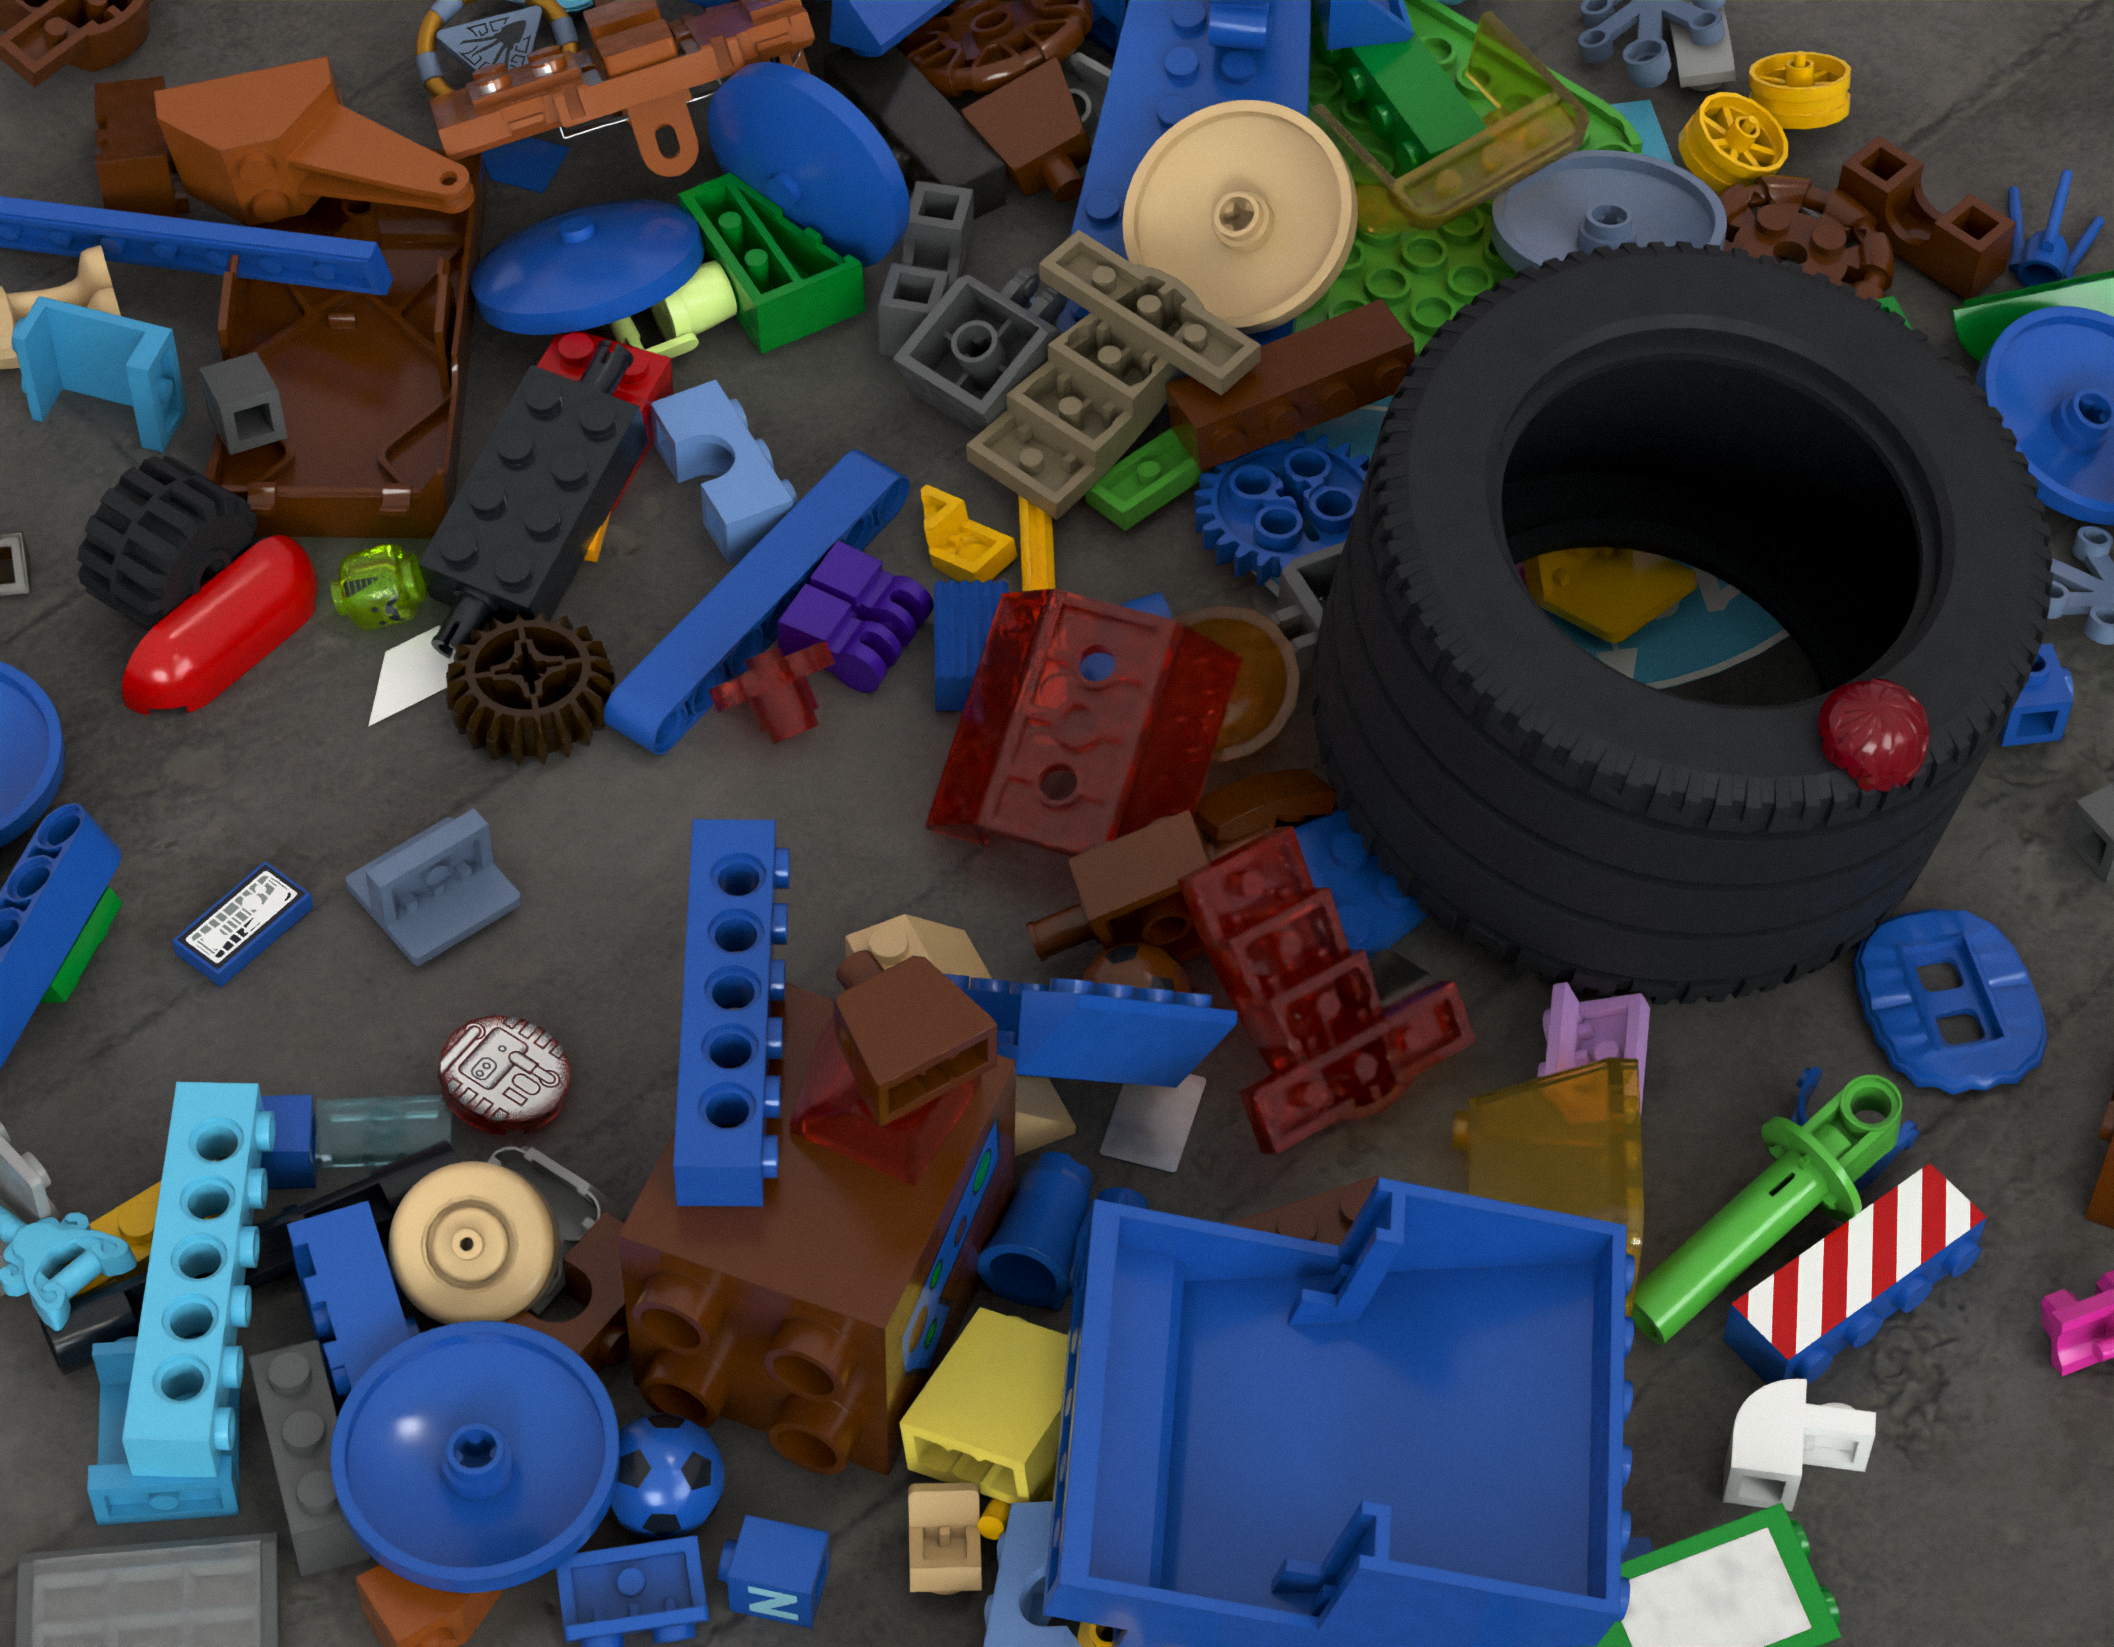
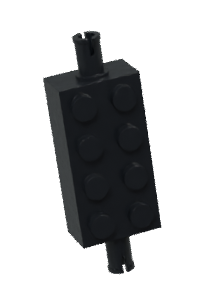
(534, 498)

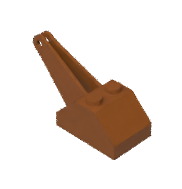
(283, 139)

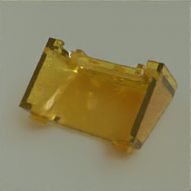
(1562, 1146)

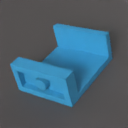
(102, 358)
(136, 1499)

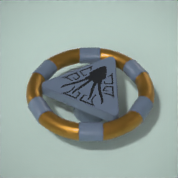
(487, 41)

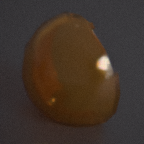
(1266, 683)

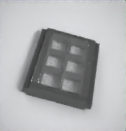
(153, 1594)

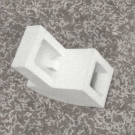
(1782, 1432)

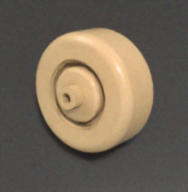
(473, 1243)

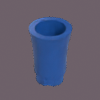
(1037, 1236)

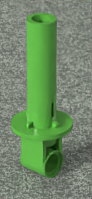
(1809, 1170)

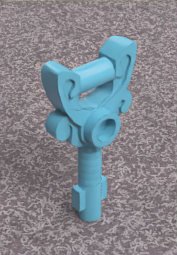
(38, 1259)

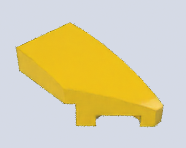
(959, 544)

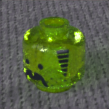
(379, 587)

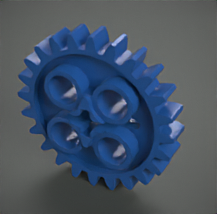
(1278, 504)

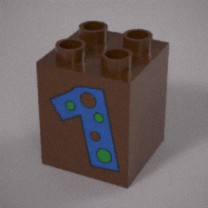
(829, 1295)

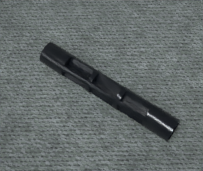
(116, 1308)

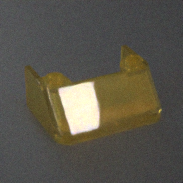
(1528, 131)

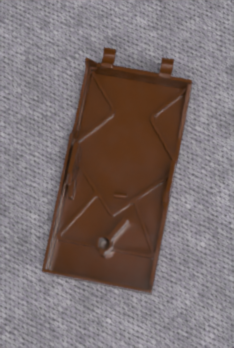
(360, 377)

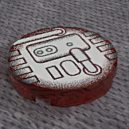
(504, 1074)

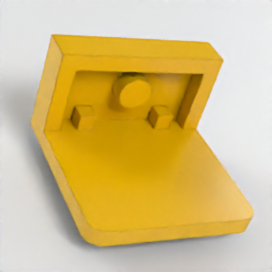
(1607, 588)

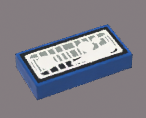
(242, 924)

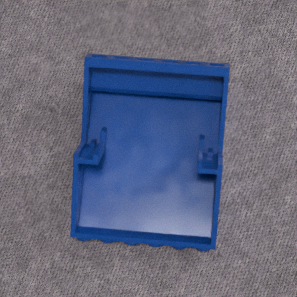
(1346, 1431)

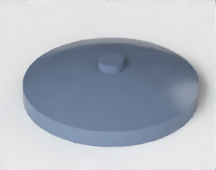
(1603, 201)

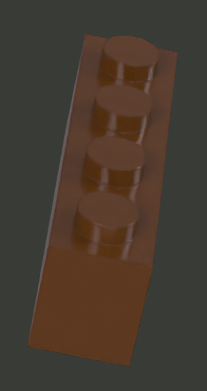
(1294, 385)

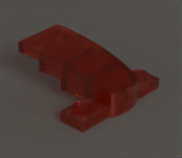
(1310, 995)

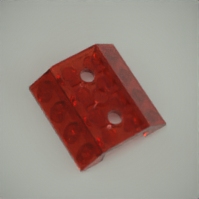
(1129, 740)

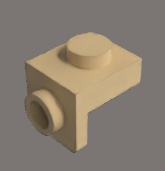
(944, 1537)

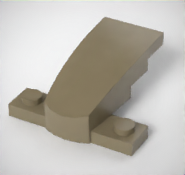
(1104, 374)

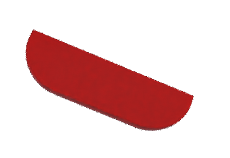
(223, 628)

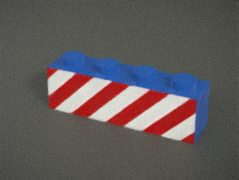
(1856, 1279)

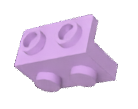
(1594, 1030)

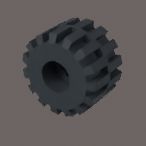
(161, 539)

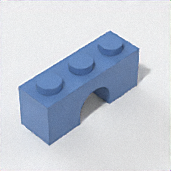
(709, 435)
(1016, 1607)

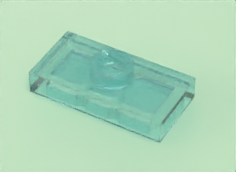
(378, 1129)

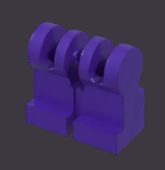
(858, 613)

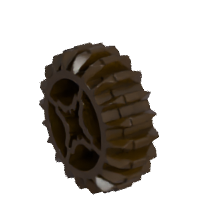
(492, 693)

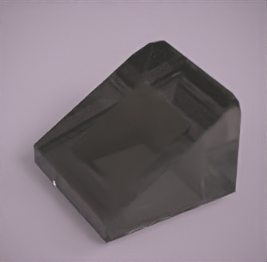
(1396, 978)

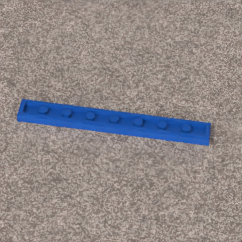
(195, 245)

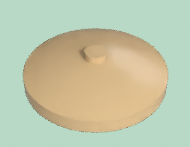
(1244, 211)

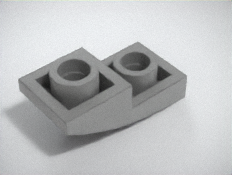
(1702, 66)

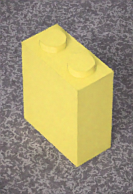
(992, 1409)

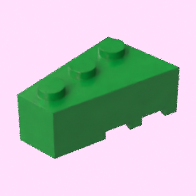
(778, 272)

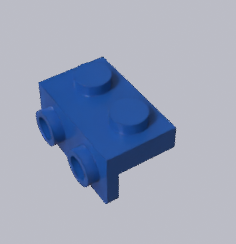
(633, 1592)

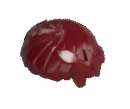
(1875, 733)

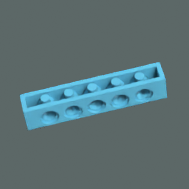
(188, 1435)

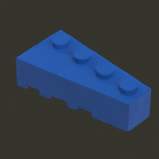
(348, 1293)

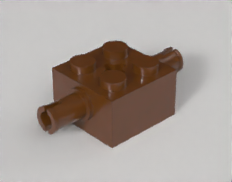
(1134, 892)

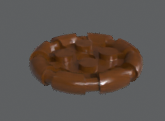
(995, 41)
(1814, 243)

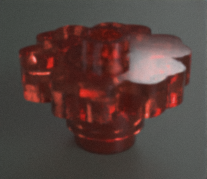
(777, 690)

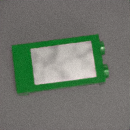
(1728, 1589)

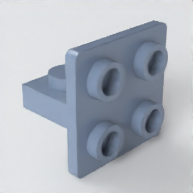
(436, 887)

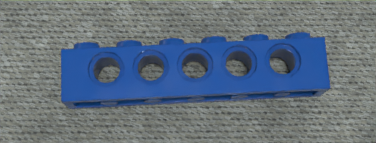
(730, 910)

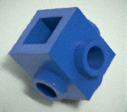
(2042, 705)

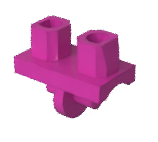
(2080, 1329)

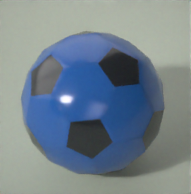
(666, 1477)

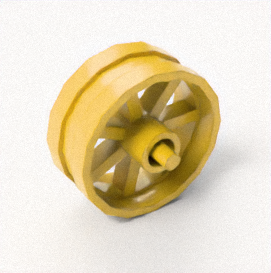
(1802, 88)
(1729, 139)

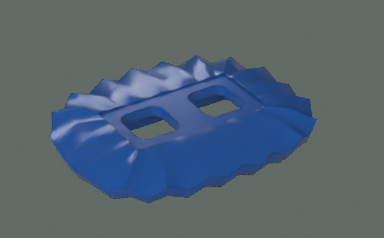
(1992, 991)

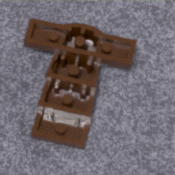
(82, 33)

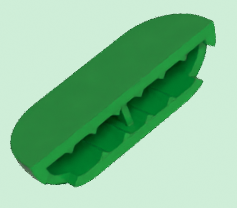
(1989, 315)

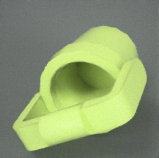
(686, 313)

